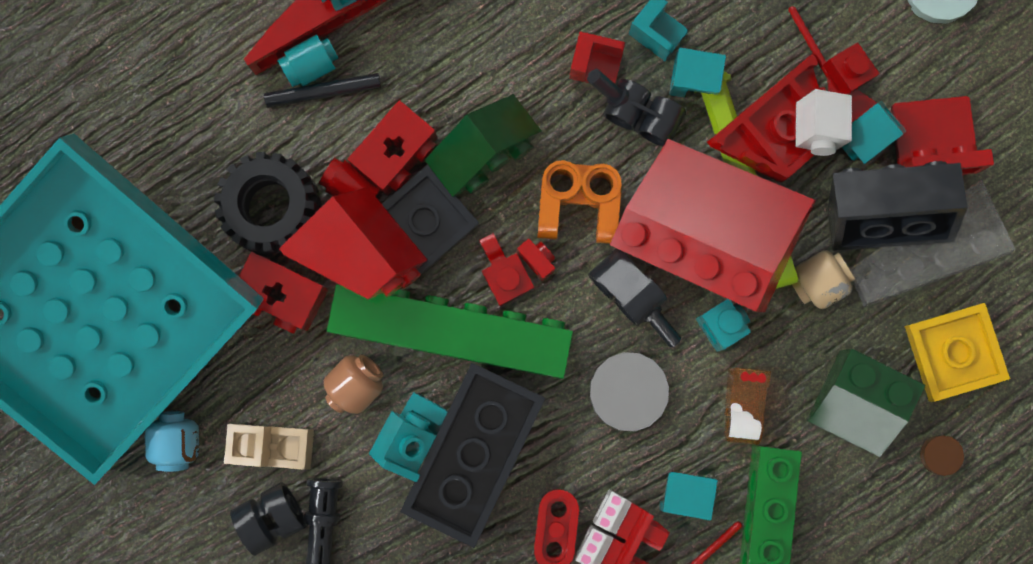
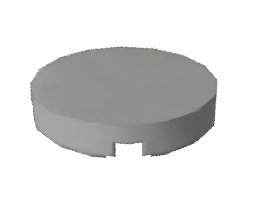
(629, 391)

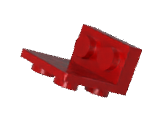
(939, 132)

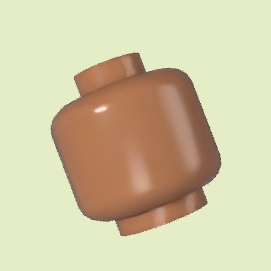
(353, 384)

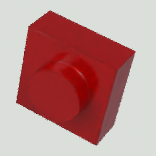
(851, 69)
(537, 258)

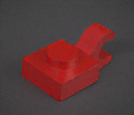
(506, 275)

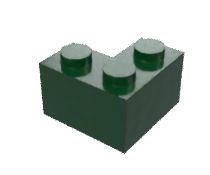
(483, 144)

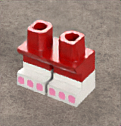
(626, 521)

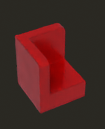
(596, 53)

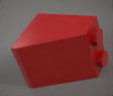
(357, 246)

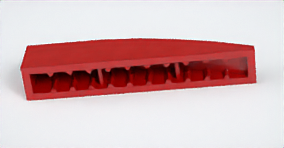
(300, 23)

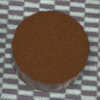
(942, 455)

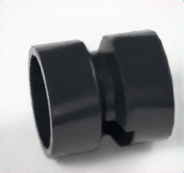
(255, 525)

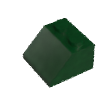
(865, 402)

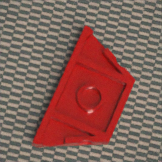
(766, 130)

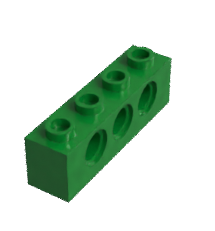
(770, 506)

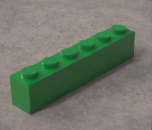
(453, 331)

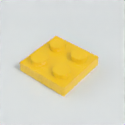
(957, 352)

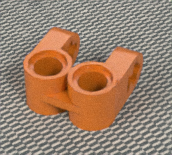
(580, 194)

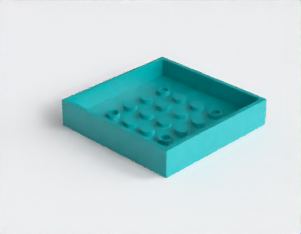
(97, 309)

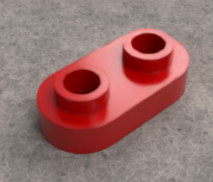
(556, 528)

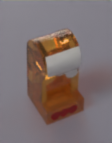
(745, 405)

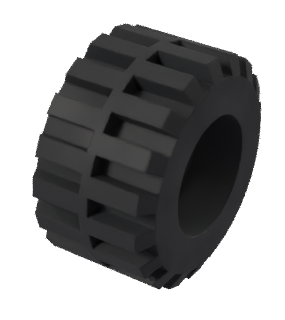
(242, 186)

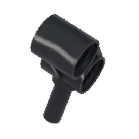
(633, 110)
(633, 293)

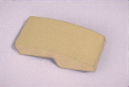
(268, 446)

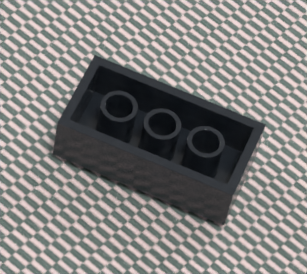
(472, 455)

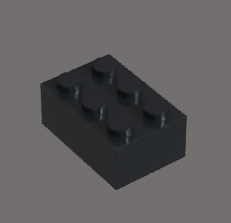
(896, 206)

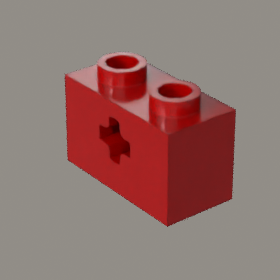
(397, 128)
(302, 297)

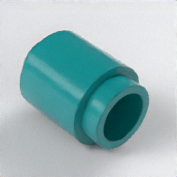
(308, 61)

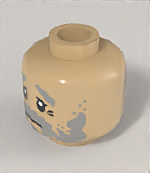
(823, 279)

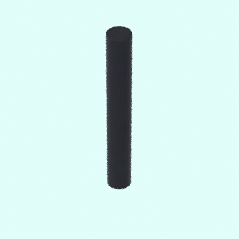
(322, 90)

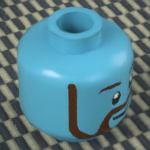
(172, 442)

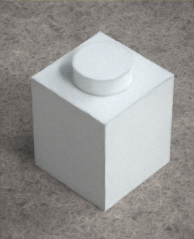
(823, 122)

